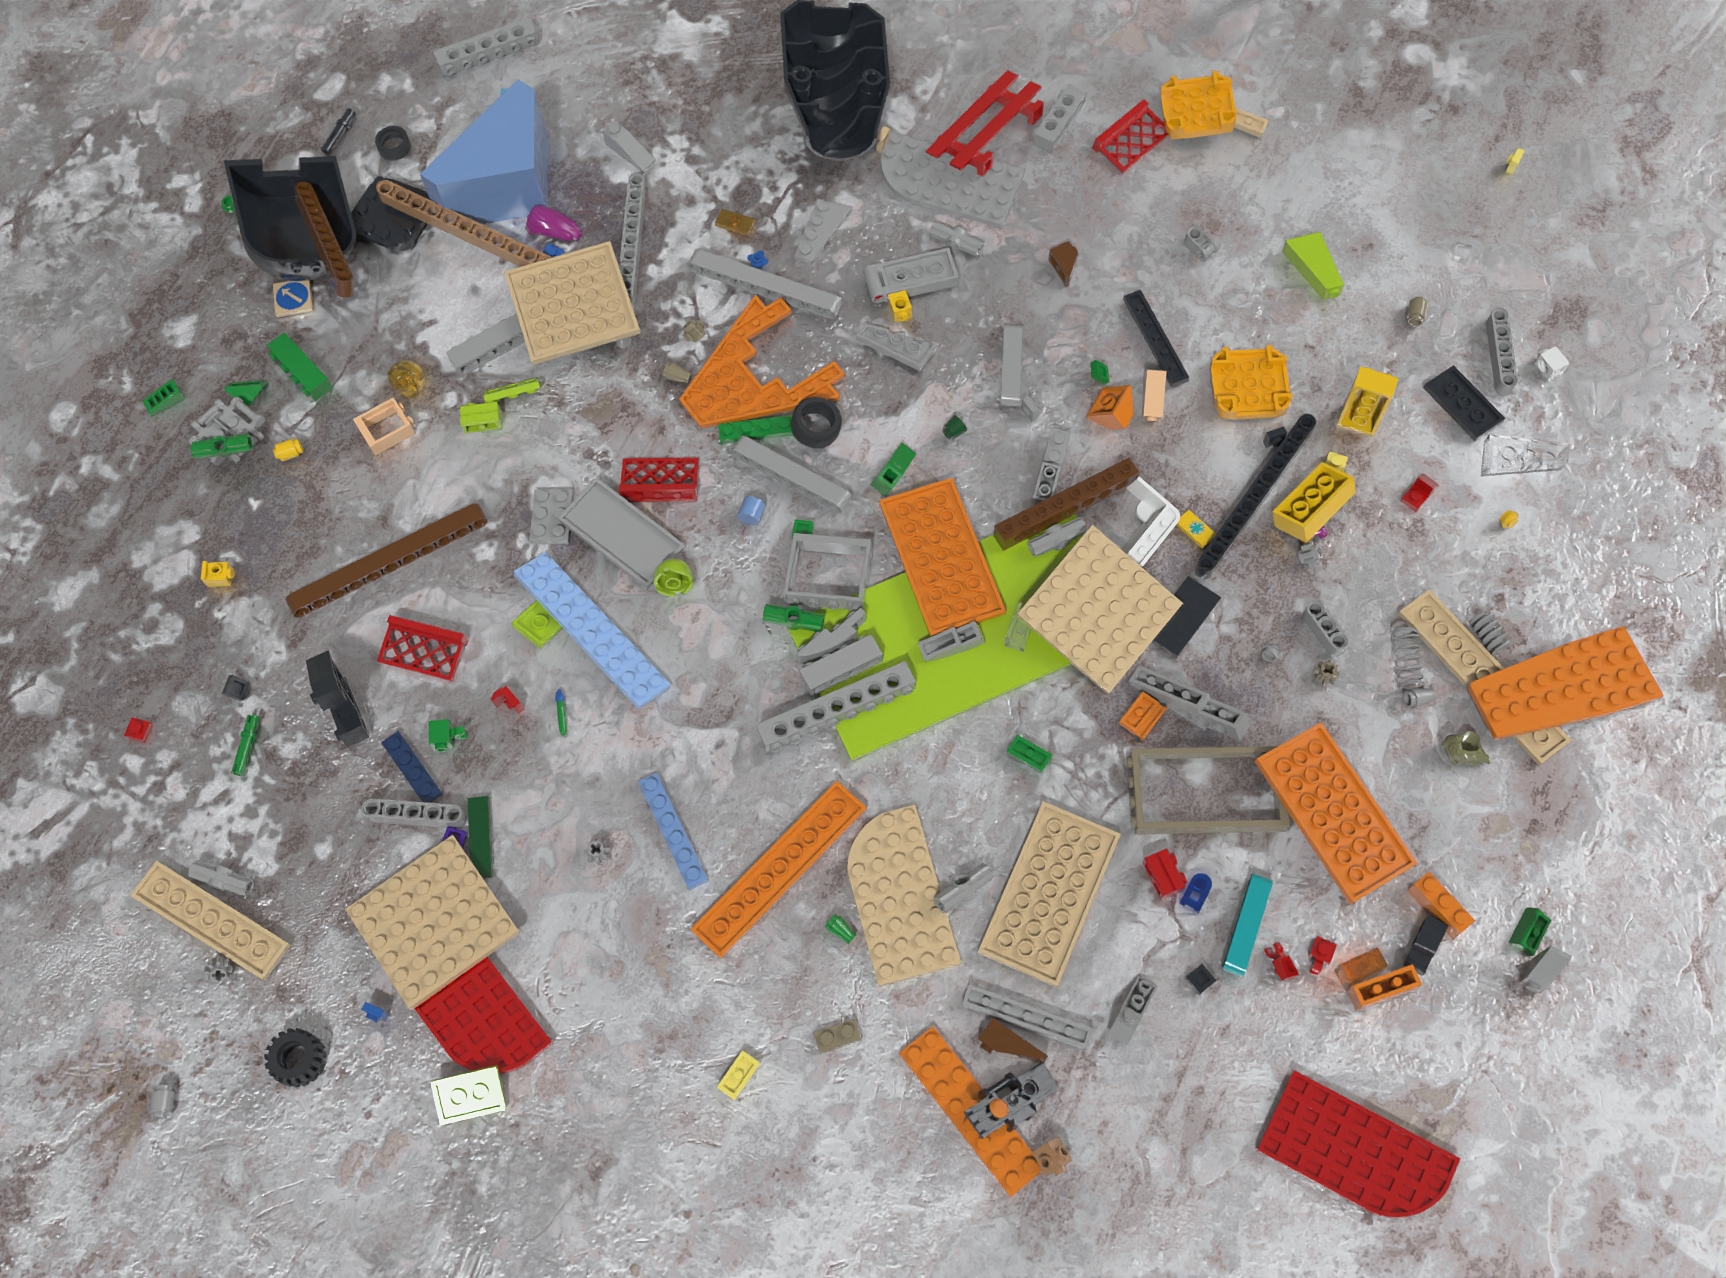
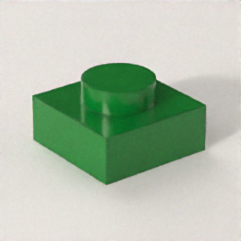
(1099, 372)
(803, 527)

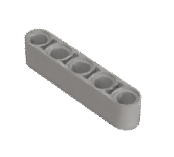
(1501, 351)
(1011, 365)
(405, 809)

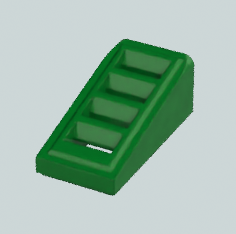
(170, 400)

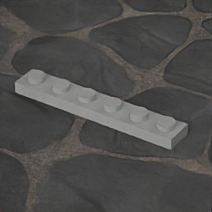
(1027, 1017)

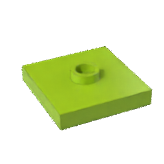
(536, 625)

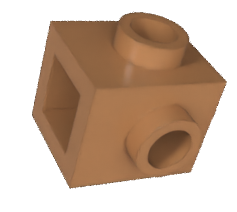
(1052, 1157)

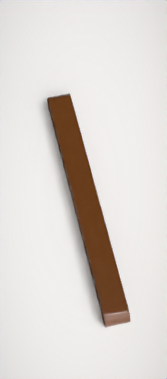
(324, 240)
(386, 560)

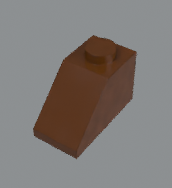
(1064, 261)

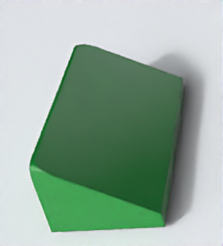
(1530, 930)

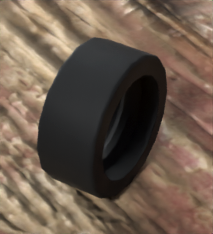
(392, 153)

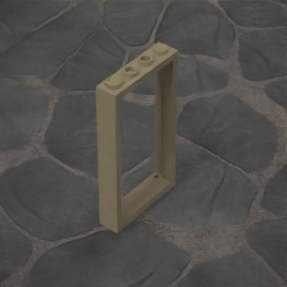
(1184, 827)

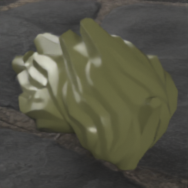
(1465, 749)

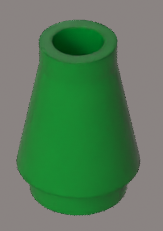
(840, 929)

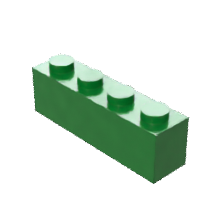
(299, 366)

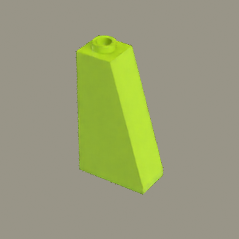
(1315, 264)

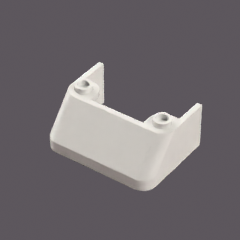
(1158, 520)

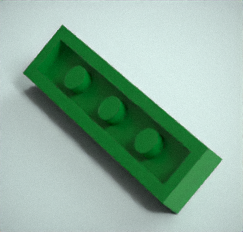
(755, 429)

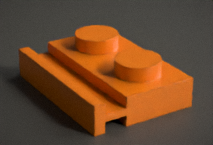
(1142, 716)

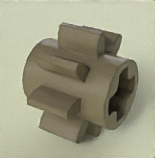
(693, 330)
(1326, 672)

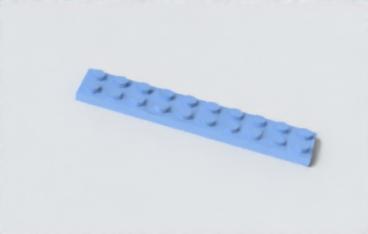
(592, 630)

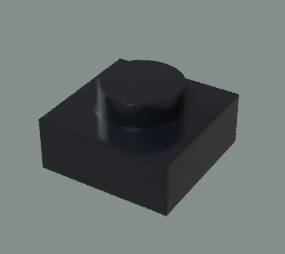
(1275, 437)
(235, 687)
(1200, 979)

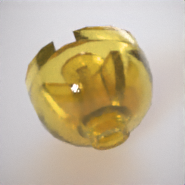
(407, 377)

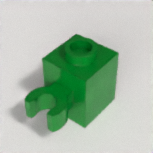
(443, 734)

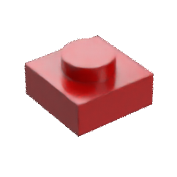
(138, 729)

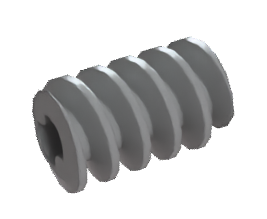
(1490, 633)

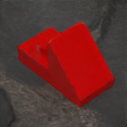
(1419, 492)

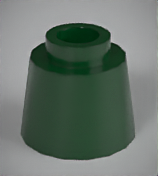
(954, 428)

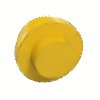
(1509, 519)

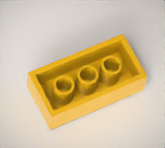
(1367, 400)
(1314, 502)

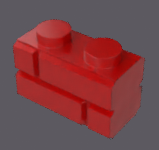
(1164, 874)

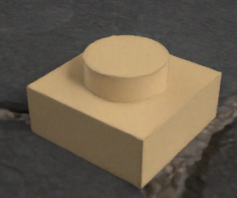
(882, 137)

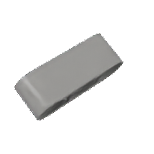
(1325, 619)

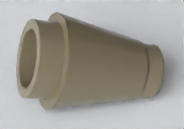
(676, 373)

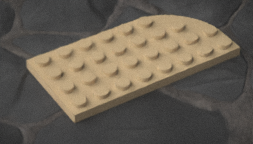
(895, 897)

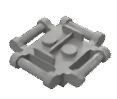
(226, 425)

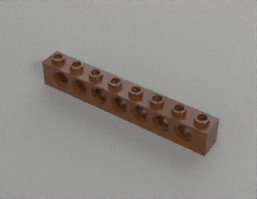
(1065, 504)

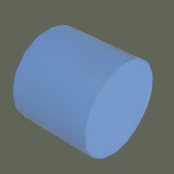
(751, 510)

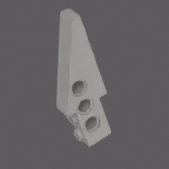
(1191, 703)

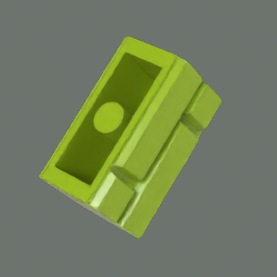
(480, 417)

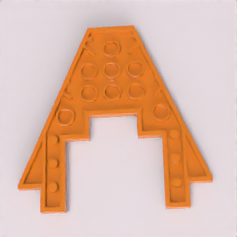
(728, 390)

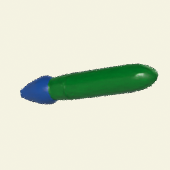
(559, 698)

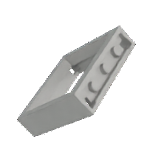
(827, 544)

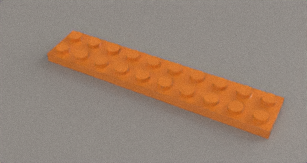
(778, 870)

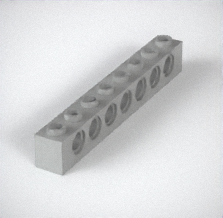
(842, 697)

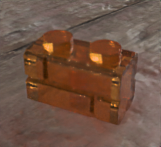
(1361, 968)

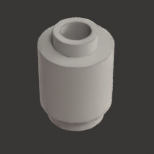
(161, 1101)

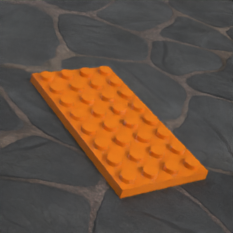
(942, 557)
(1335, 813)

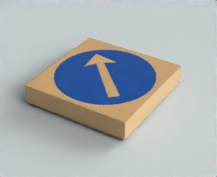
(292, 298)

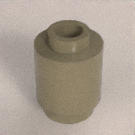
(1417, 311)

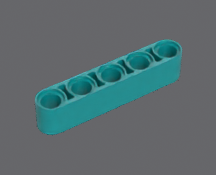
(1247, 925)

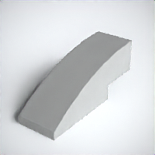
(952, 642)

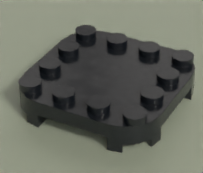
(384, 224)

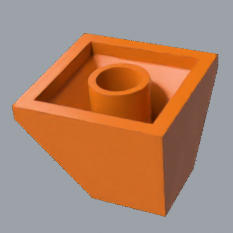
(1113, 407)

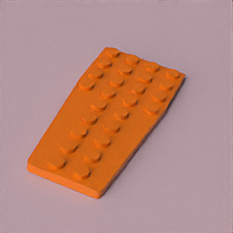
(1566, 685)

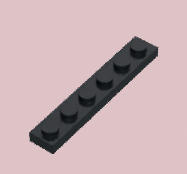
(1156, 338)

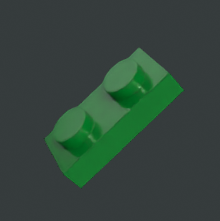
(1029, 754)

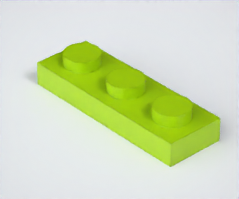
(512, 390)

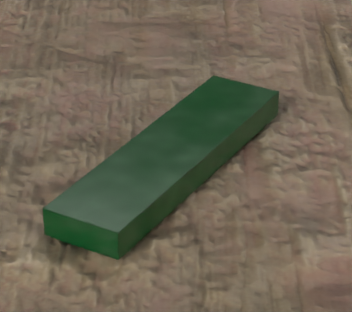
(480, 835)

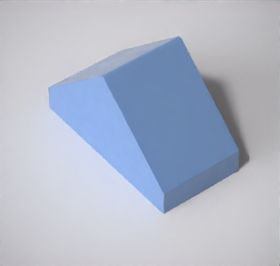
(496, 163)

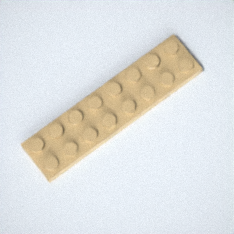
(210, 920)

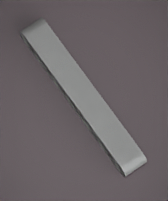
(791, 474)

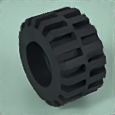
(283, 1046)

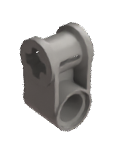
(1202, 244)

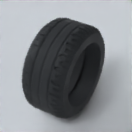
(817, 406)

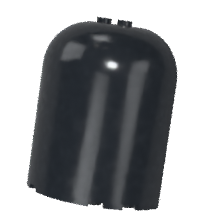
(272, 222)

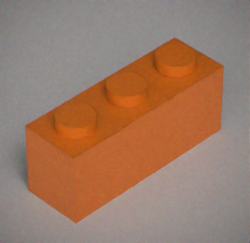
(1441, 904)
(1384, 987)

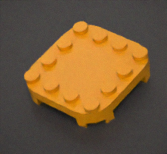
(1198, 106)
(1250, 383)

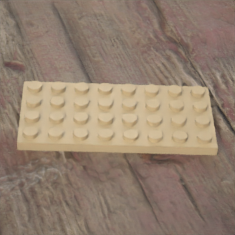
(1049, 894)

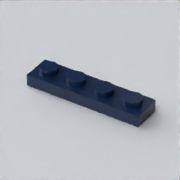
(411, 768)

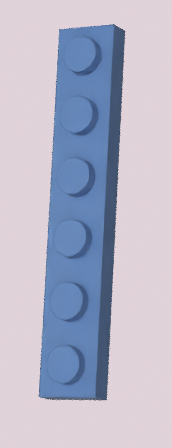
(673, 831)

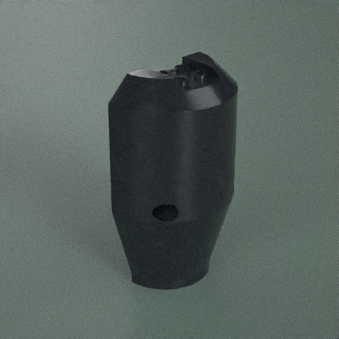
(835, 75)

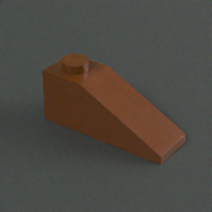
(1005, 1043)

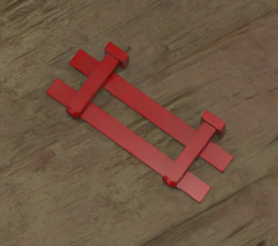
(998, 93)

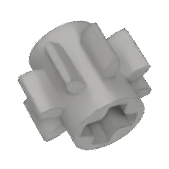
(1310, 553)
(595, 856)
(218, 969)

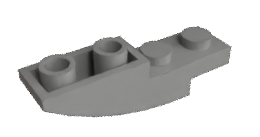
(1052, 464)
(827, 642)

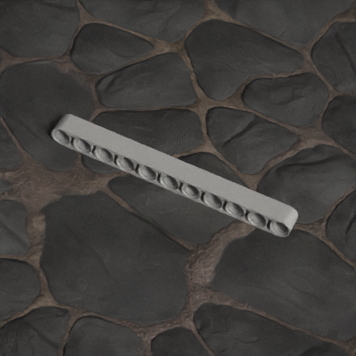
(632, 240)

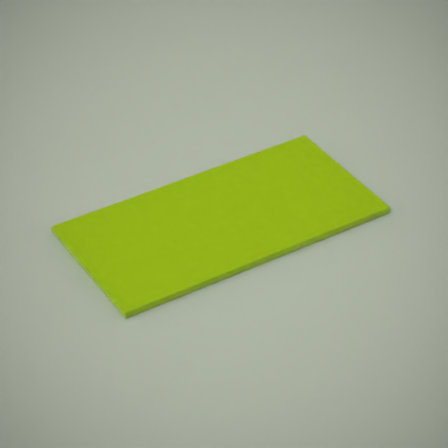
(953, 682)

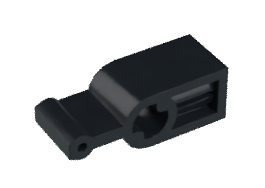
(1425, 944)

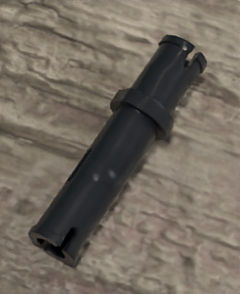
(341, 126)

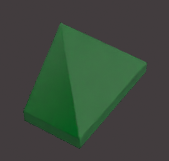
(246, 390)

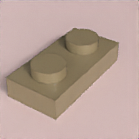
(837, 1036)

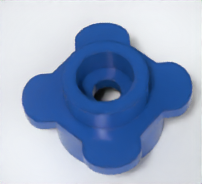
(759, 264)

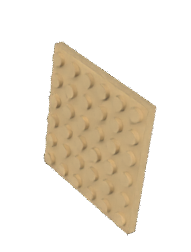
(571, 302)
(1099, 609)
(432, 922)

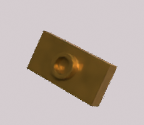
(735, 222)

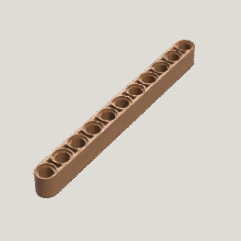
(457, 225)

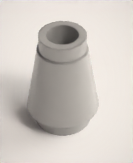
(1418, 696)

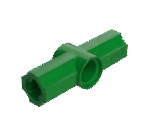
(211, 447)
(781, 615)

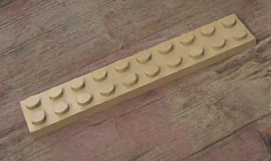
(1470, 662)

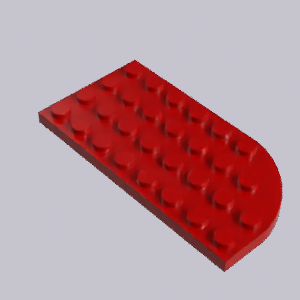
(483, 1021)
(1355, 1151)

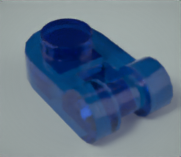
(1199, 885)

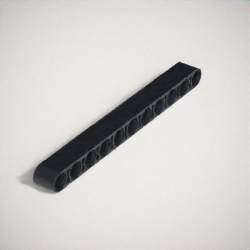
(1252, 502)

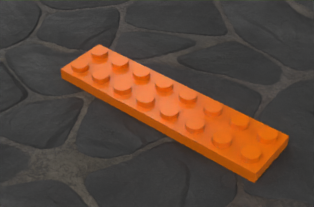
(955, 1092)

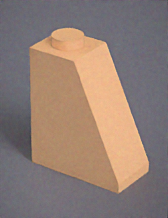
(1153, 395)

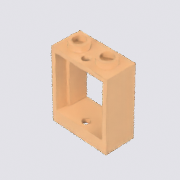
(379, 413)

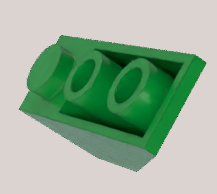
(893, 469)

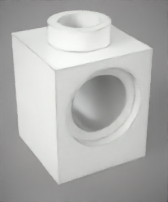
(1551, 363)

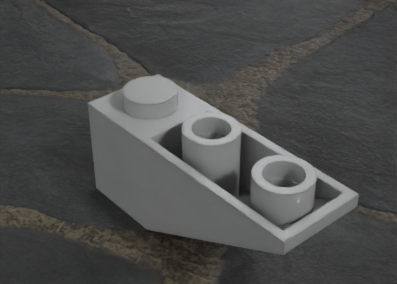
(1132, 1010)

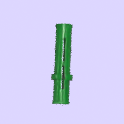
(247, 736)

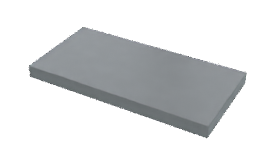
(620, 532)

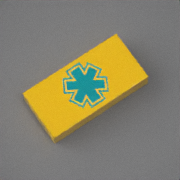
(1195, 529)

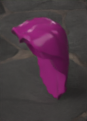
(551, 223)

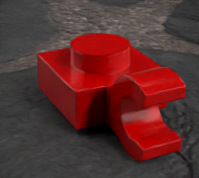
(1322, 953)
(1283, 964)

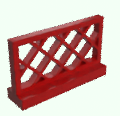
(1124, 124)
(659, 491)
(427, 631)

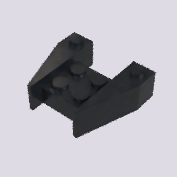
(333, 692)

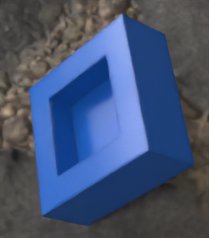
(553, 251)
(374, 1013)

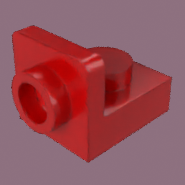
(505, 696)

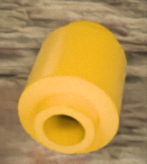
(288, 449)

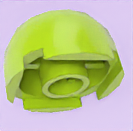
(673, 577)

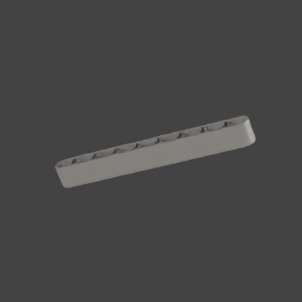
(764, 284)

